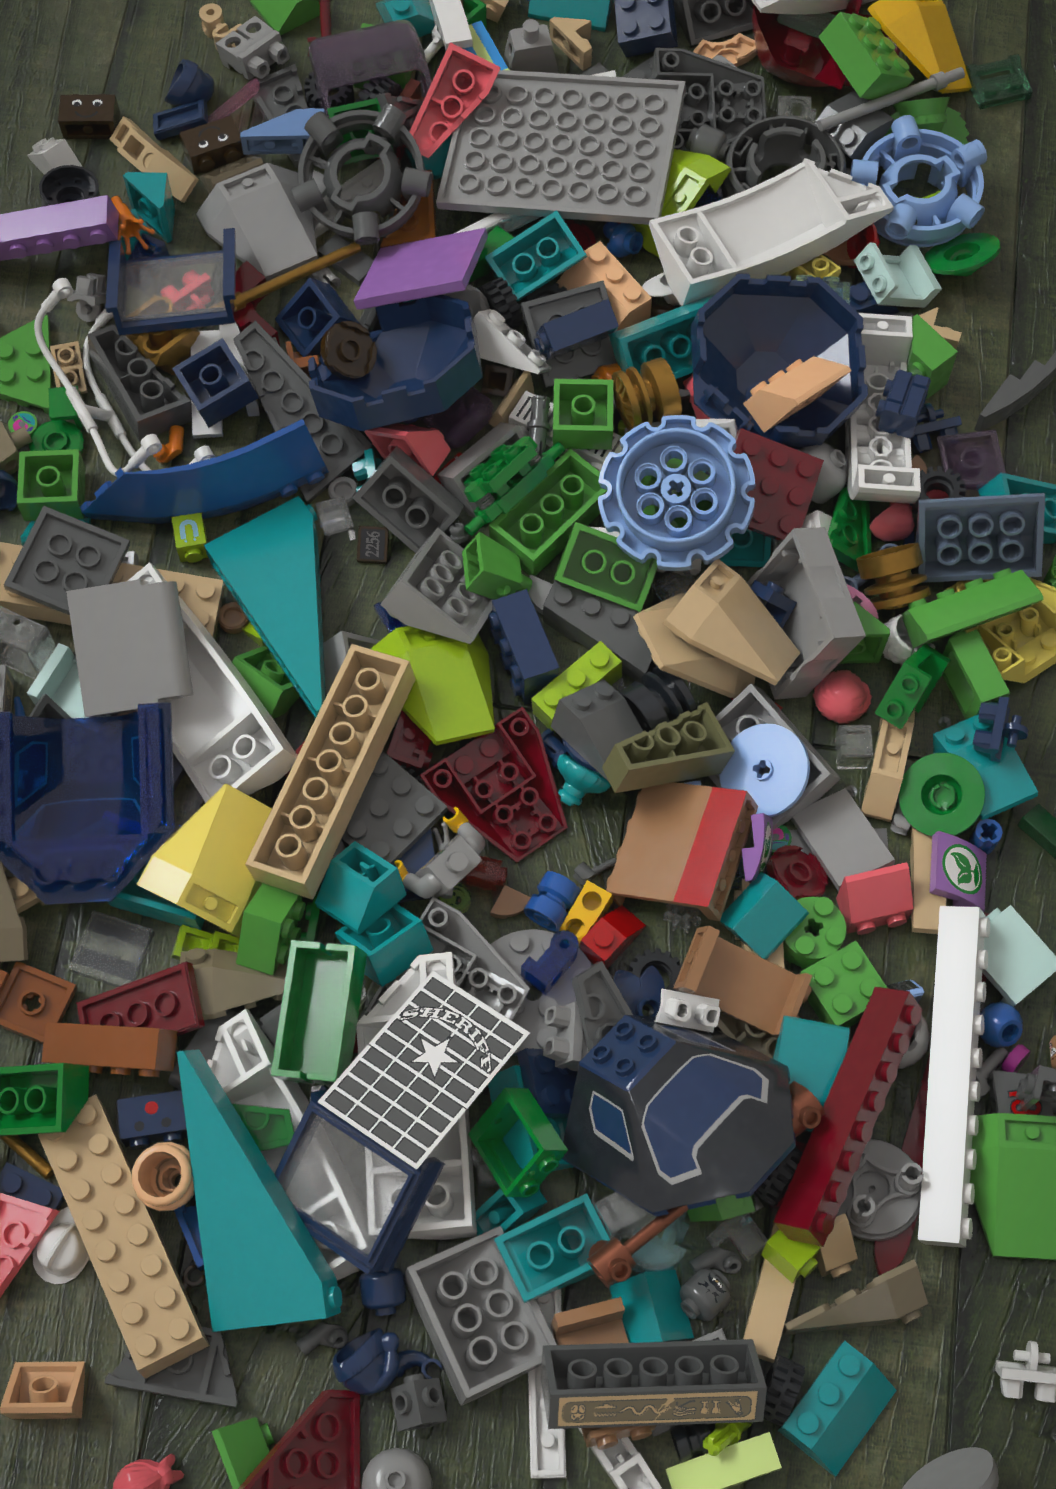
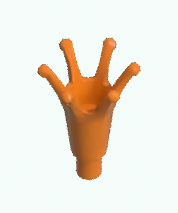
(129, 225)

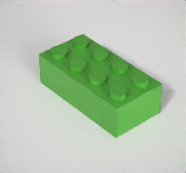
(545, 517)

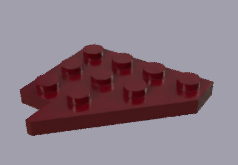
(317, 1449)

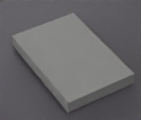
(841, 837)

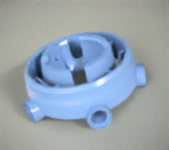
(951, 164)

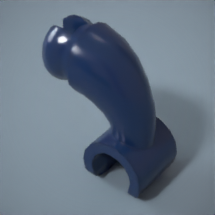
(414, 1358)

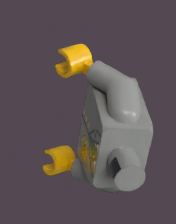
(449, 864)

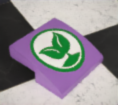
(756, 857)
(958, 871)

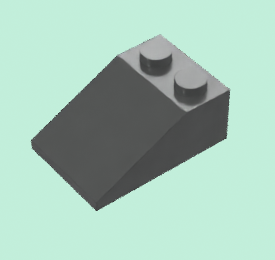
(595, 722)

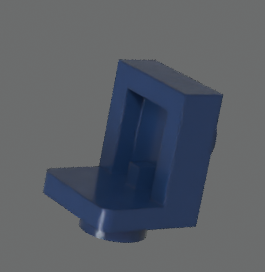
(777, 604)

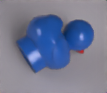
(622, 238)

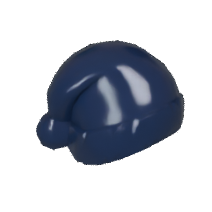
(189, 85)
(368, 1362)

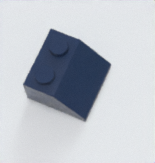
(311, 314)

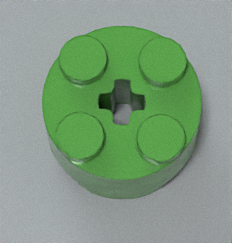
(826, 922)

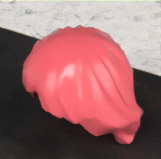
(842, 697)

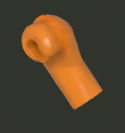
(173, 447)

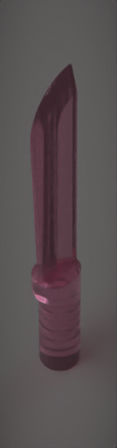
(236, 101)

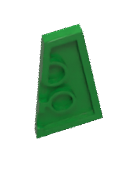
(850, 529)
(266, 1125)

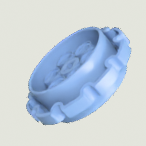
(647, 453)

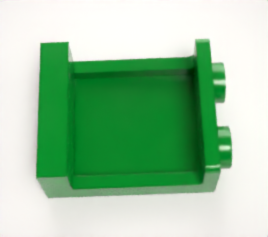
(912, 685)

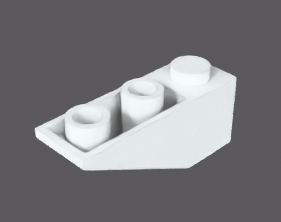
(505, 345)

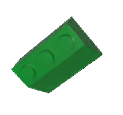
(41, 1097)

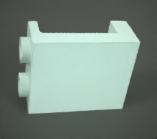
(898, 279)
(60, 682)
(1015, 956)

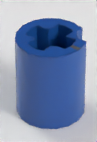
(986, 835)

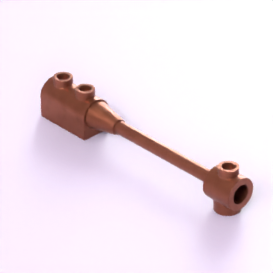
(613, 1259)

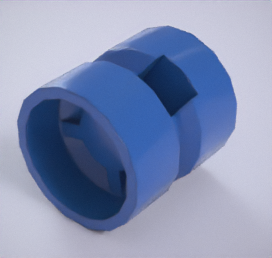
(554, 897)

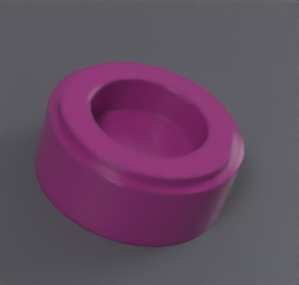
(1016, 1059)

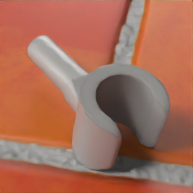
(899, 822)

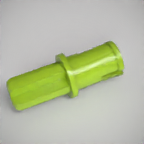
(724, 1435)

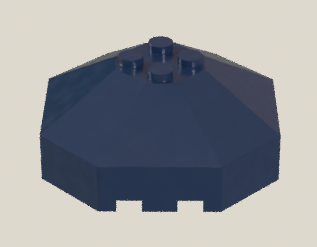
(763, 328)
(421, 367)

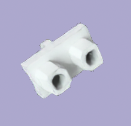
(688, 1010)
(1014, 1374)

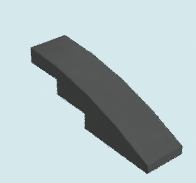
(1017, 393)

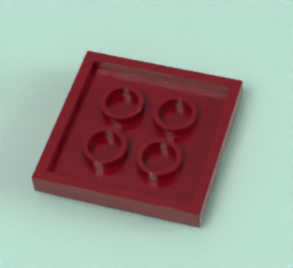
(782, 484)

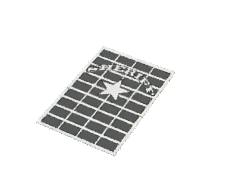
(424, 1069)

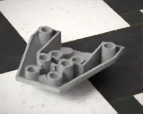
(265, 217)
(476, 963)

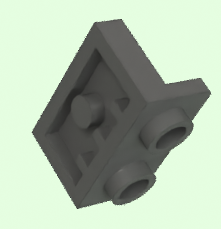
(1037, 1086)

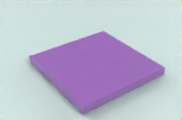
(421, 269)

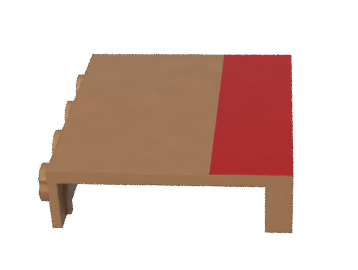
(683, 846)

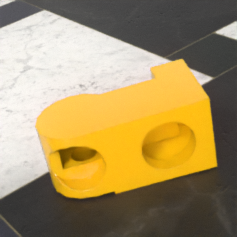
(587, 910)

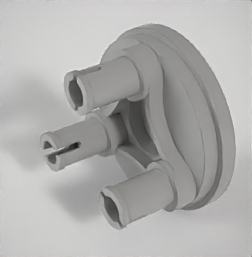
(883, 1193)
(957, 1470)

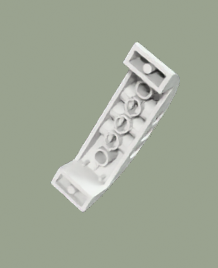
(877, 460)

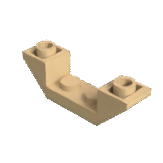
(887, 769)

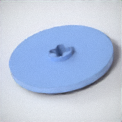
(781, 752)

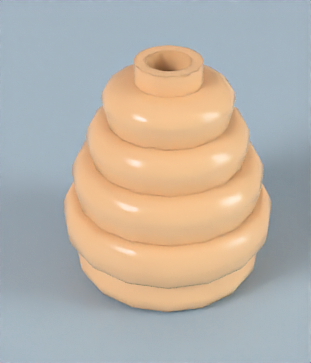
(156, 1174)

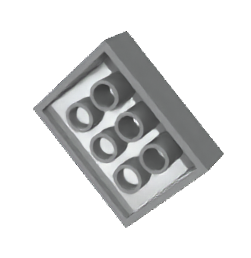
(434, 593)
(756, 708)
(477, 1317)

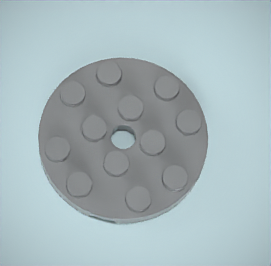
(515, 950)

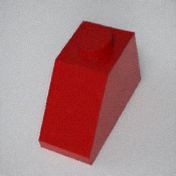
(611, 936)

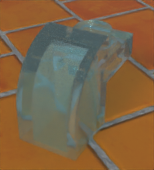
(662, 1253)

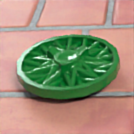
(57, 436)

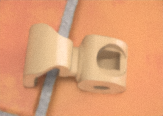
(213, 23)

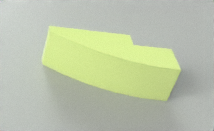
(728, 1468)

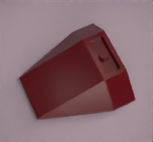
(503, 787)

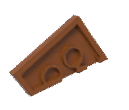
(421, 224)

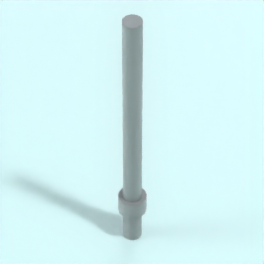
(935, 82)

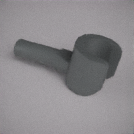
(584, 872)

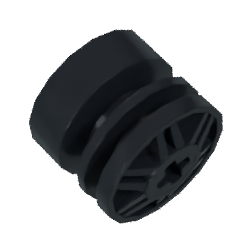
(67, 184)
(658, 698)

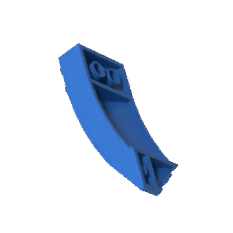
(215, 485)

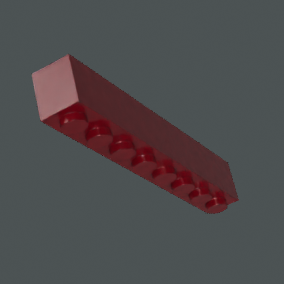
(849, 1117)

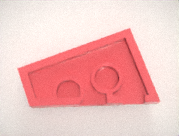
(20, 1231)

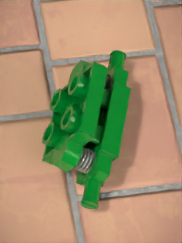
(506, 479)

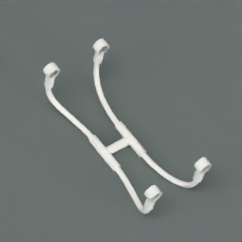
(150, 443)

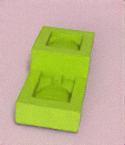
(192, 938)

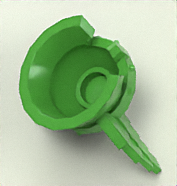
(933, 115)

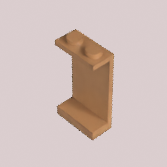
(742, 981)
(597, 1325)

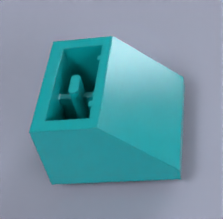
(359, 888)

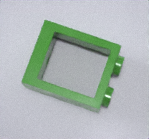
(972, 673)

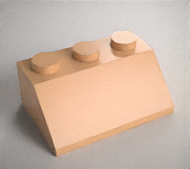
(627, 297)
(792, 390)

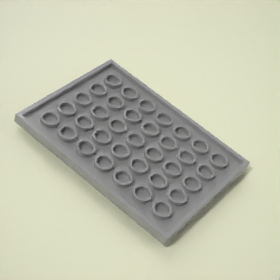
(566, 146)

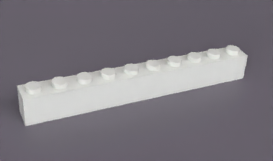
(952, 1078)

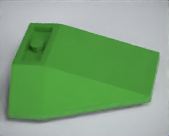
(1016, 1184)

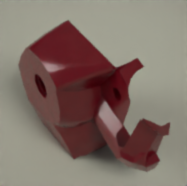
(796, 55)

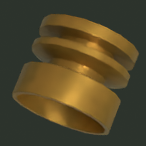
(646, 393)
(893, 576)

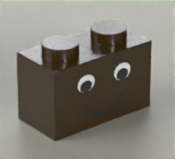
(88, 116)
(212, 145)

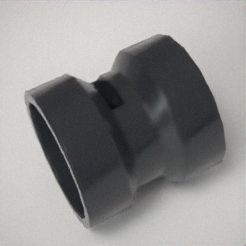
(689, 1440)

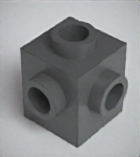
(418, 1403)

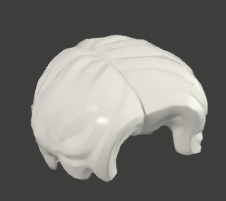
(899, 646)

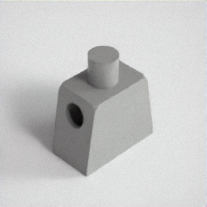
(530, 49)

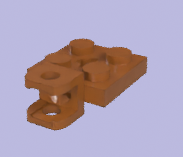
(24, 984)

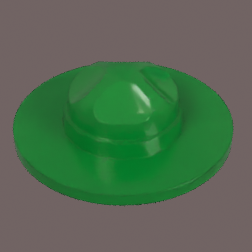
(963, 254)
(942, 794)

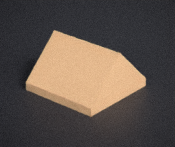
(45, 1390)

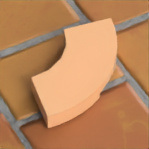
(736, 50)

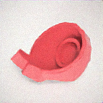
(893, 523)
(148, 1474)

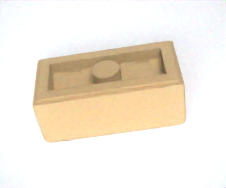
(522, 384)

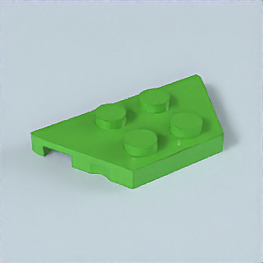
(23, 367)

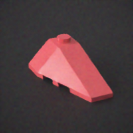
(453, 95)

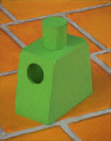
(492, 569)

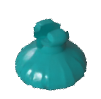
(578, 781)

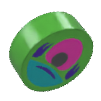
(22, 419)

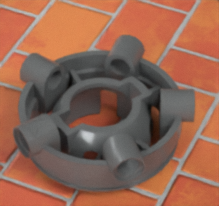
(389, 131)
(780, 143)

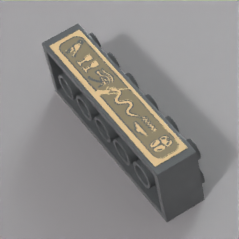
(652, 1384)

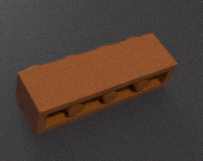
(110, 1046)

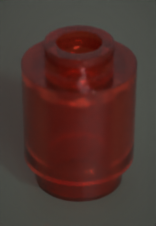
(487, 874)

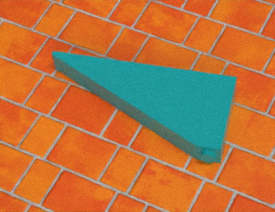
(276, 582)
(253, 1242)

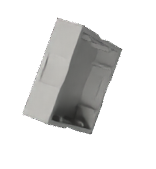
(824, 619)

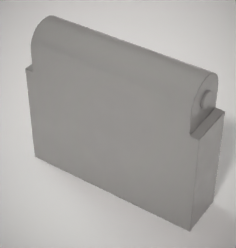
(129, 645)

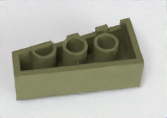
(670, 753)

